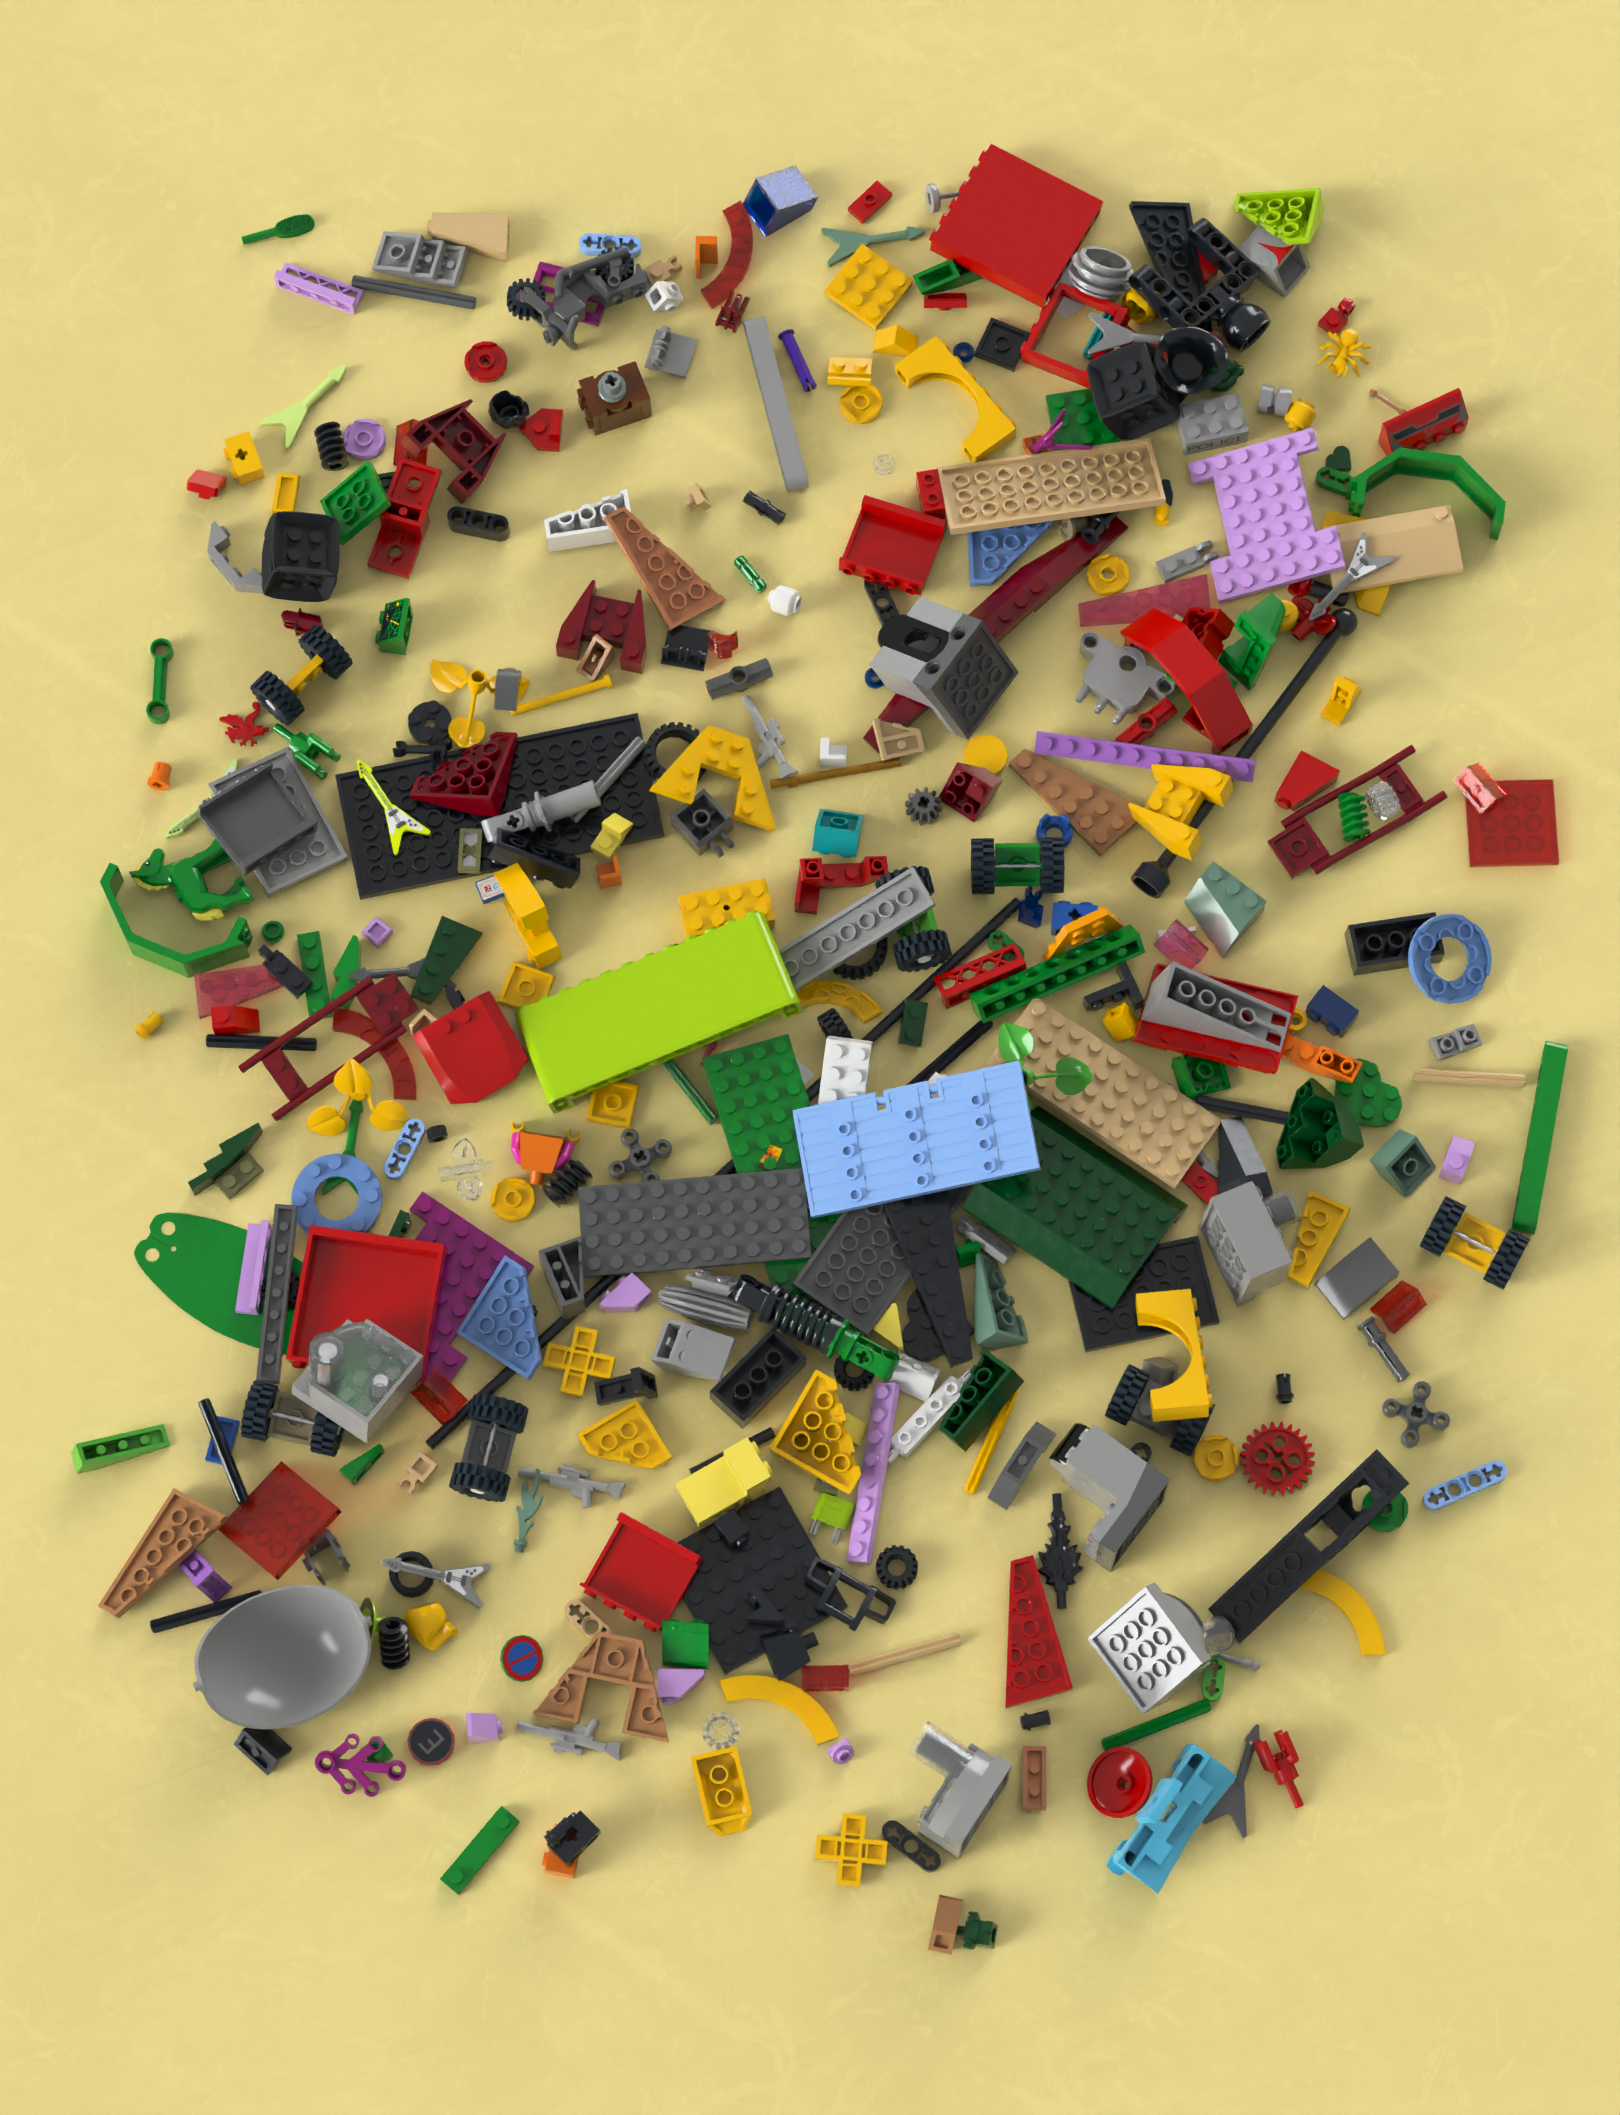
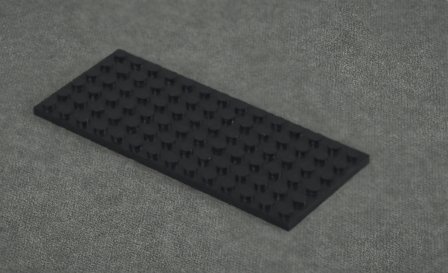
(540, 763)

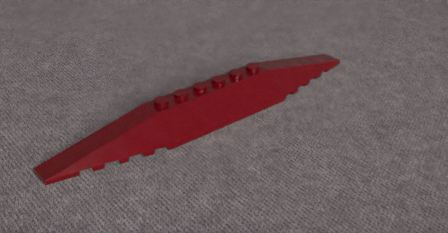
(1014, 601)

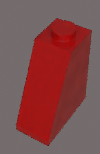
(1305, 781)

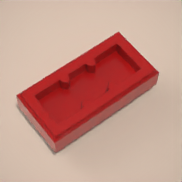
(869, 202)
(945, 301)
(1200, 1183)

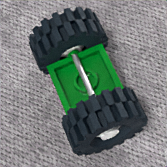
(1017, 865)

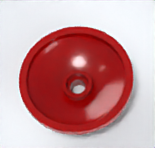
(1108, 1780)

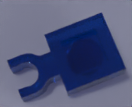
(1030, 911)

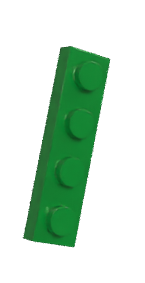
(314, 968)

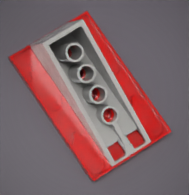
(1215, 1018)

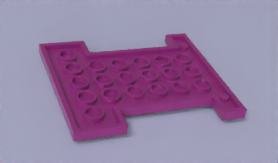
(467, 1269)

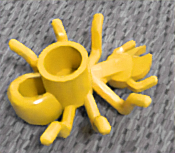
(1344, 352)

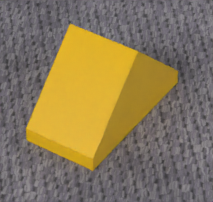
(895, 341)

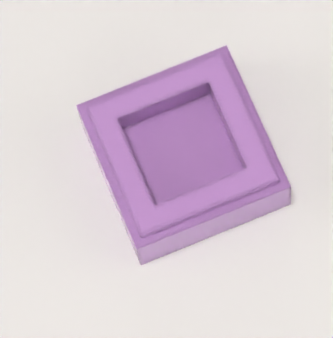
(377, 932)

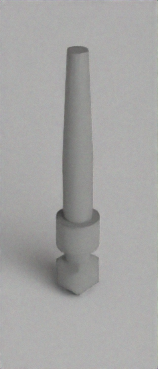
(1243, 1662)

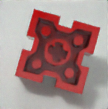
(1209, 628)

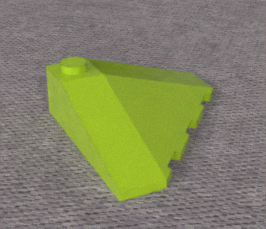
(1284, 213)

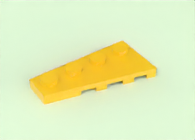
(1317, 1233)

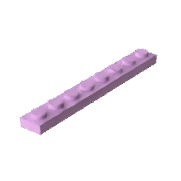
(873, 1473)

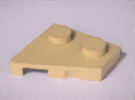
(897, 740)

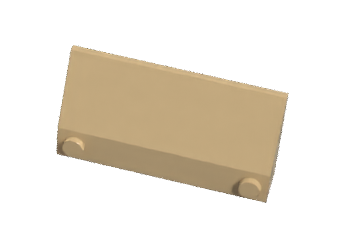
(1419, 540)

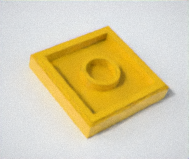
(525, 985)
(613, 1104)

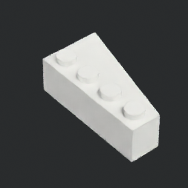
(584, 525)

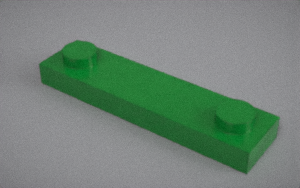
(479, 1850)

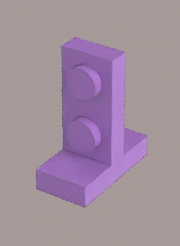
(205, 1576)

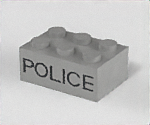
(1212, 424)

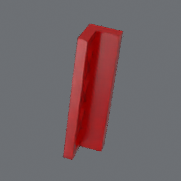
(960, 991)

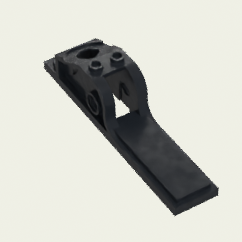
(1296, 1556)

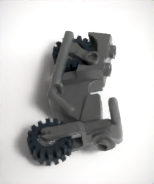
(573, 289)

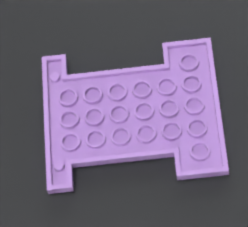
(1267, 517)

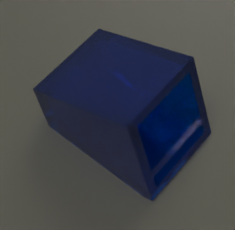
(779, 199)

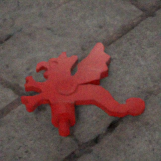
(246, 730)

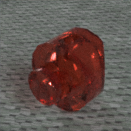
(723, 644)

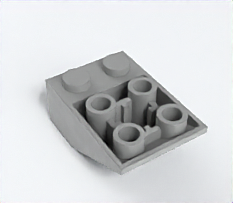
(692, 1350)

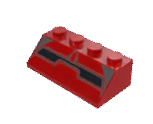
(1425, 424)

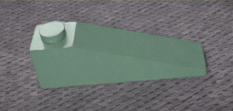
(993, 1314)

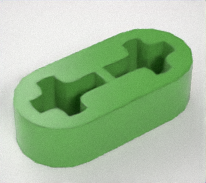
(1219, 1680)

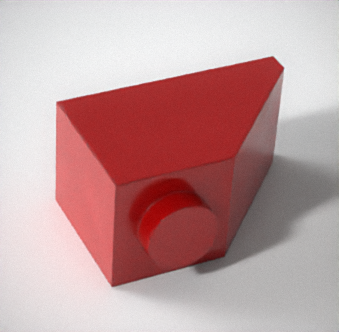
(234, 1020)

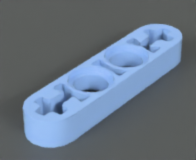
(1465, 1487)

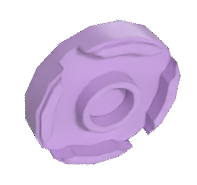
(364, 439)

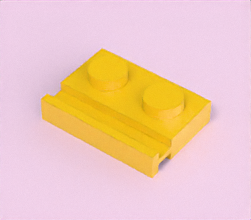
(850, 371)

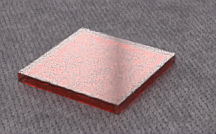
(1516, 828)
(279, 1520)

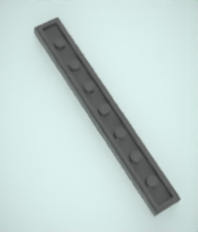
(277, 1293)

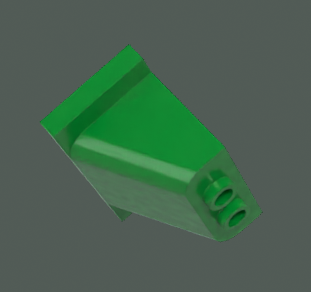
(1250, 653)

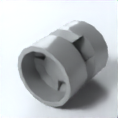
(1274, 400)

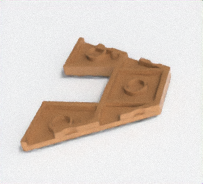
(615, 1661)

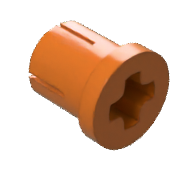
(160, 776)

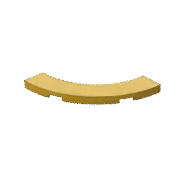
(1352, 1606)
(785, 1695)

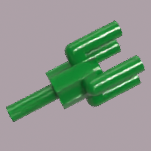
(307, 749)

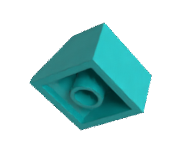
(837, 833)

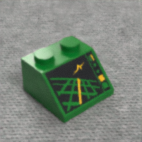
(395, 627)

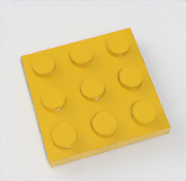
(868, 286)

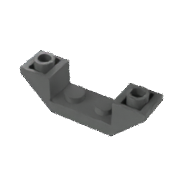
(1020, 1465)

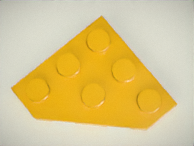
(626, 1439)

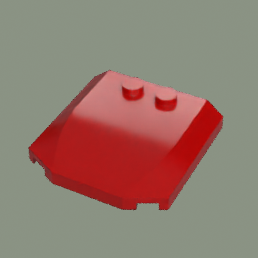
(472, 1050)

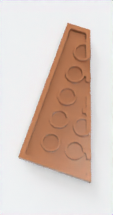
(666, 577)

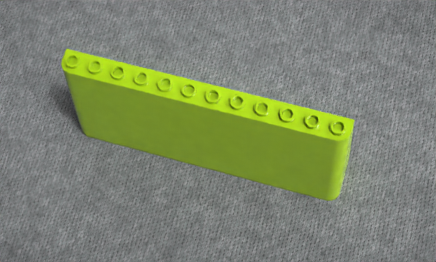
(656, 1009)

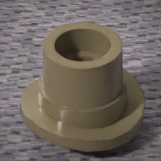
(1071, 526)

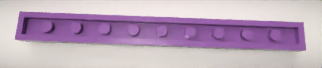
(1139, 755)

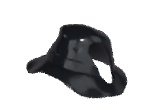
(1190, 357)

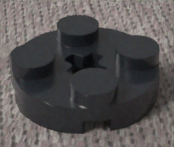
(423, 712)

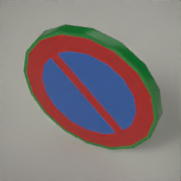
(521, 1658)

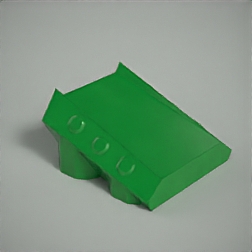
(1199, 1075)
(685, 1644)

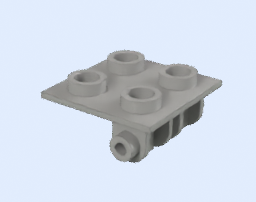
(670, 352)

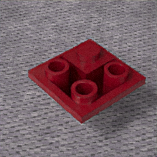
(970, 790)

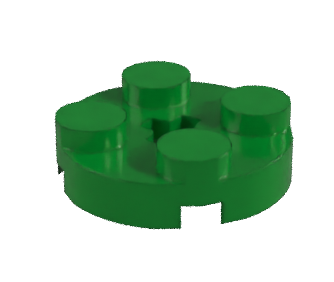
(1393, 1518)

